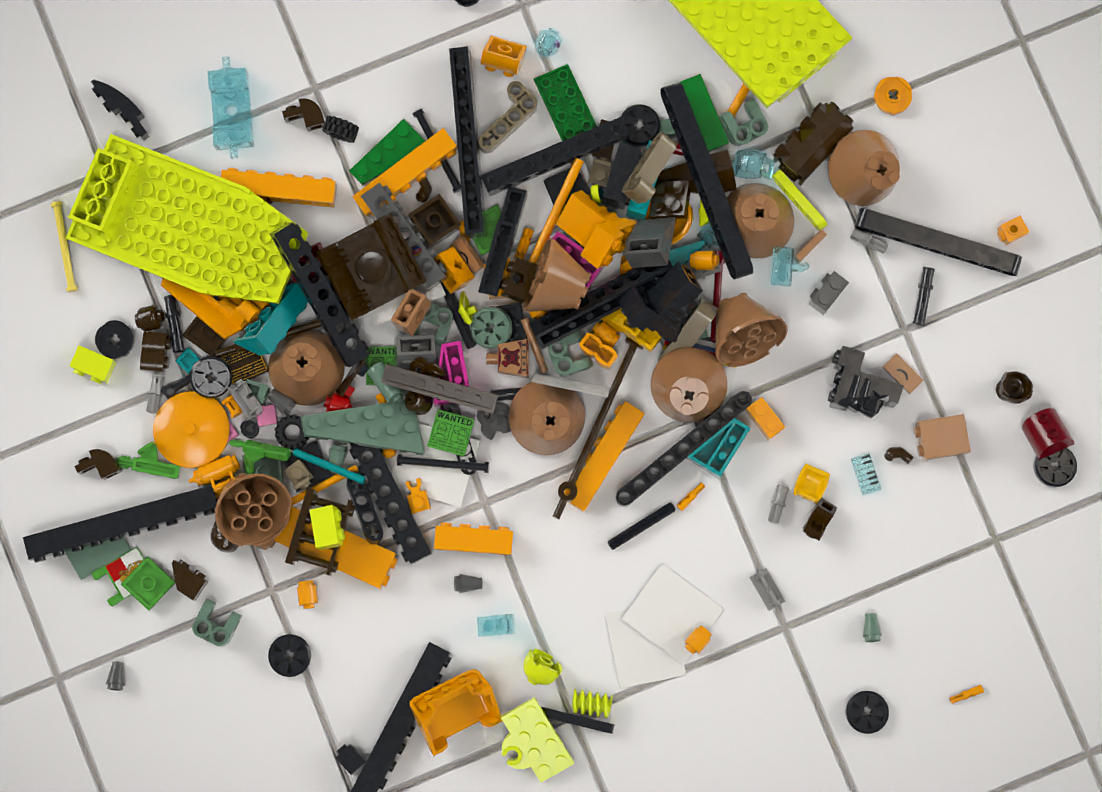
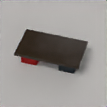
(345, 387)

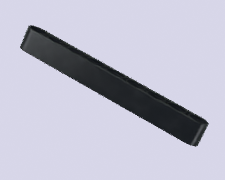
(938, 242)
(687, 440)

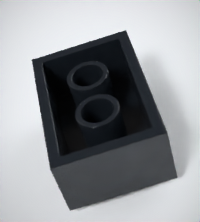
(623, 166)

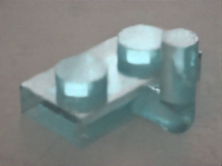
(783, 266)

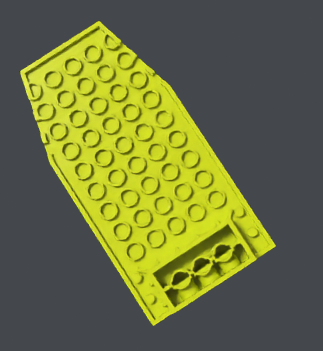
(768, 42)
(180, 224)

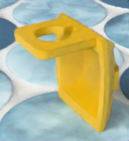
(811, 483)

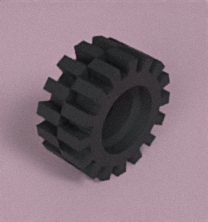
(340, 129)
(280, 432)

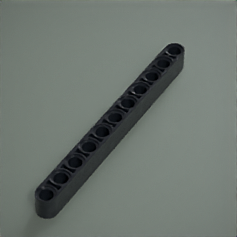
(706, 181)

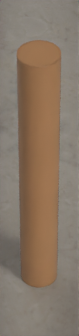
(534, 345)

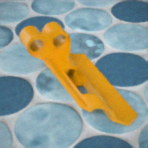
(223, 315)

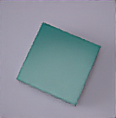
(187, 360)

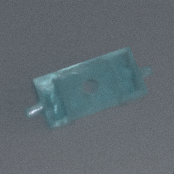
(228, 89)

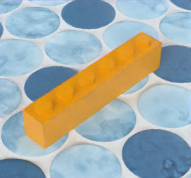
(412, 168)
(286, 188)
(606, 453)

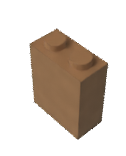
(942, 437)

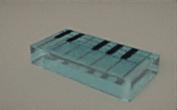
(866, 474)

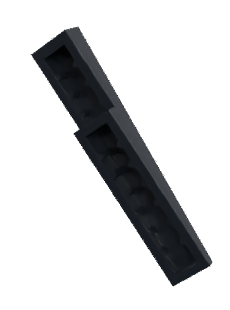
(503, 241)

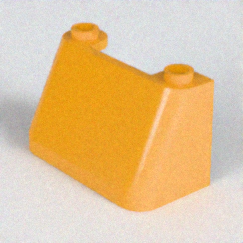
(454, 708)

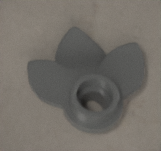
(496, 423)

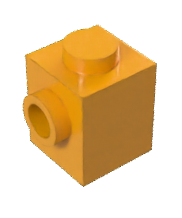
(1012, 230)

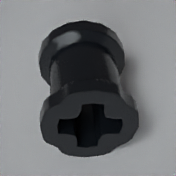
(244, 424)

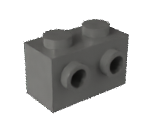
(828, 293)

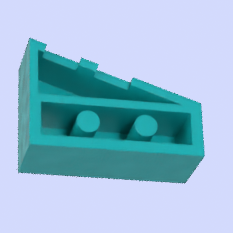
(720, 448)

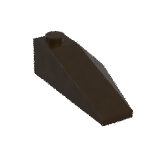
(721, 163)

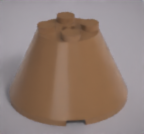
(864, 167)
(774, 221)
(558, 280)
(746, 331)
(317, 378)
(688, 384)
(529, 415)
(253, 509)

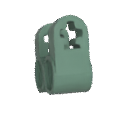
(755, 116)
(433, 317)
(564, 356)
(213, 628)

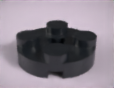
(107, 331)

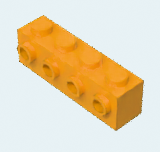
(473, 539)

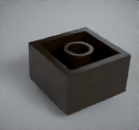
(434, 221)

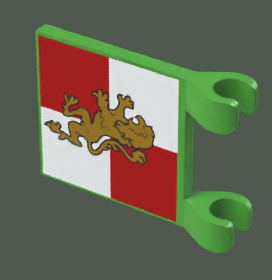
(118, 571)

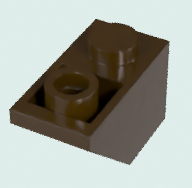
(187, 581)

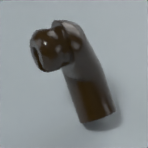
(425, 191)
(898, 452)

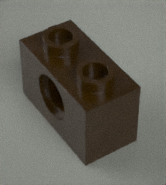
(526, 271)

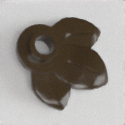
(430, 369)

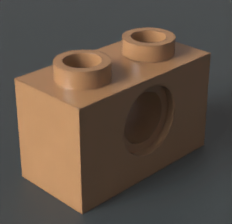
(411, 312)

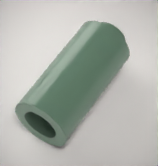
(390, 393)

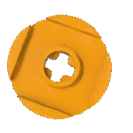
(893, 84)

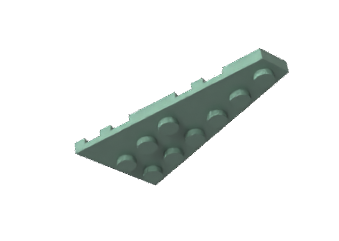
(371, 426)

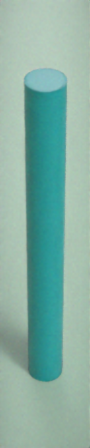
(329, 466)

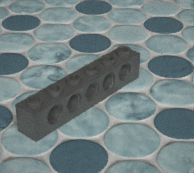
(373, 199)

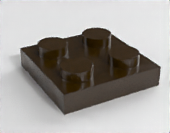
(670, 199)

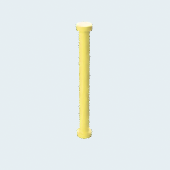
(64, 246)

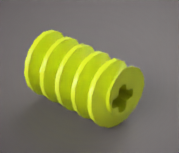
(591, 703)

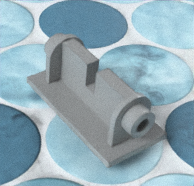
(247, 403)
(767, 589)

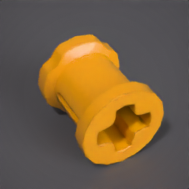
(232, 406)

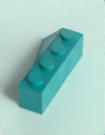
(274, 322)

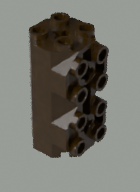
(813, 142)

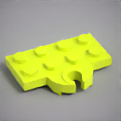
(534, 741)

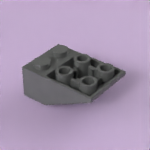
(650, 242)
(411, 347)

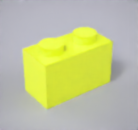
(92, 364)
(327, 527)

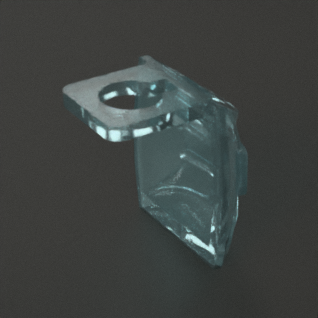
(751, 163)

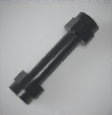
(169, 391)

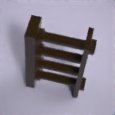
(300, 536)

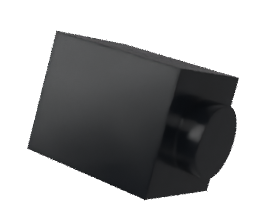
(350, 758)

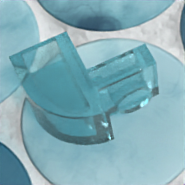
(496, 625)

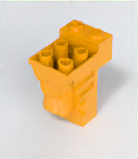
(595, 228)

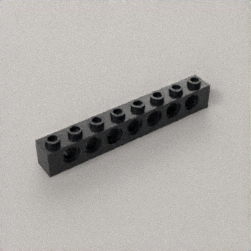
(555, 156)
(281, 238)
(594, 305)
(421, 549)

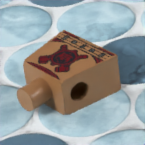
(511, 358)

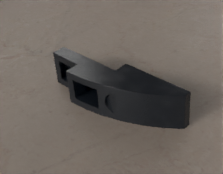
(118, 102)

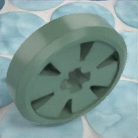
(480, 326)

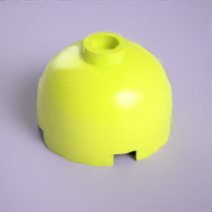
(540, 668)

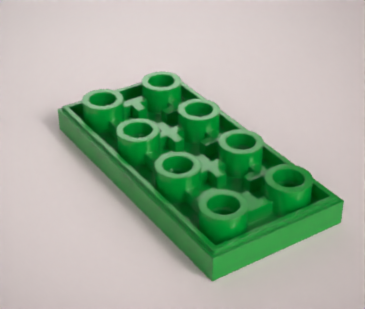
(564, 102)
(705, 113)

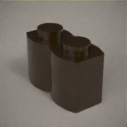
(154, 352)

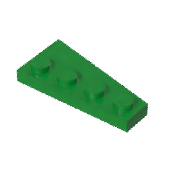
(387, 152)

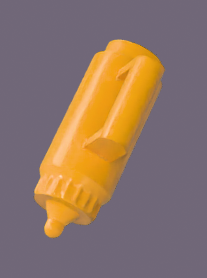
(215, 471)

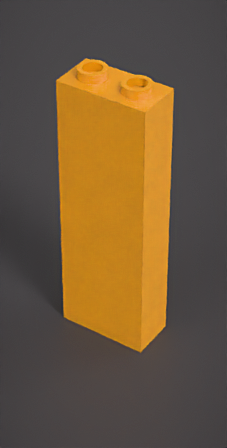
(356, 556)

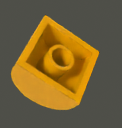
(503, 56)

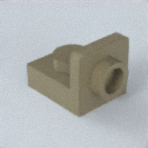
(600, 172)
(299, 475)

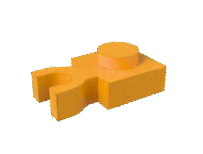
(418, 499)

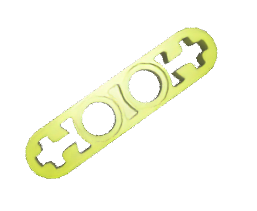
(799, 200)

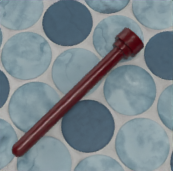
(717, 294)

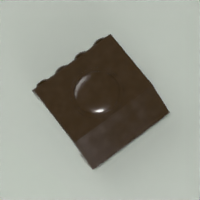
(371, 267)

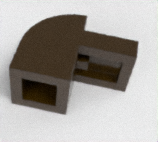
(309, 111)
(103, 461)
(819, 519)

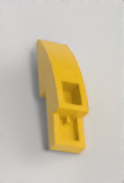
(645, 338)

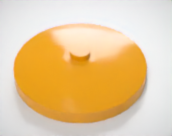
(191, 430)

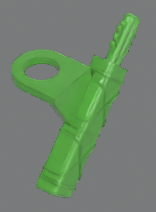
(255, 451)
(149, 463)

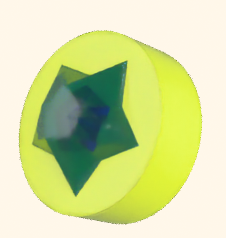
(597, 193)

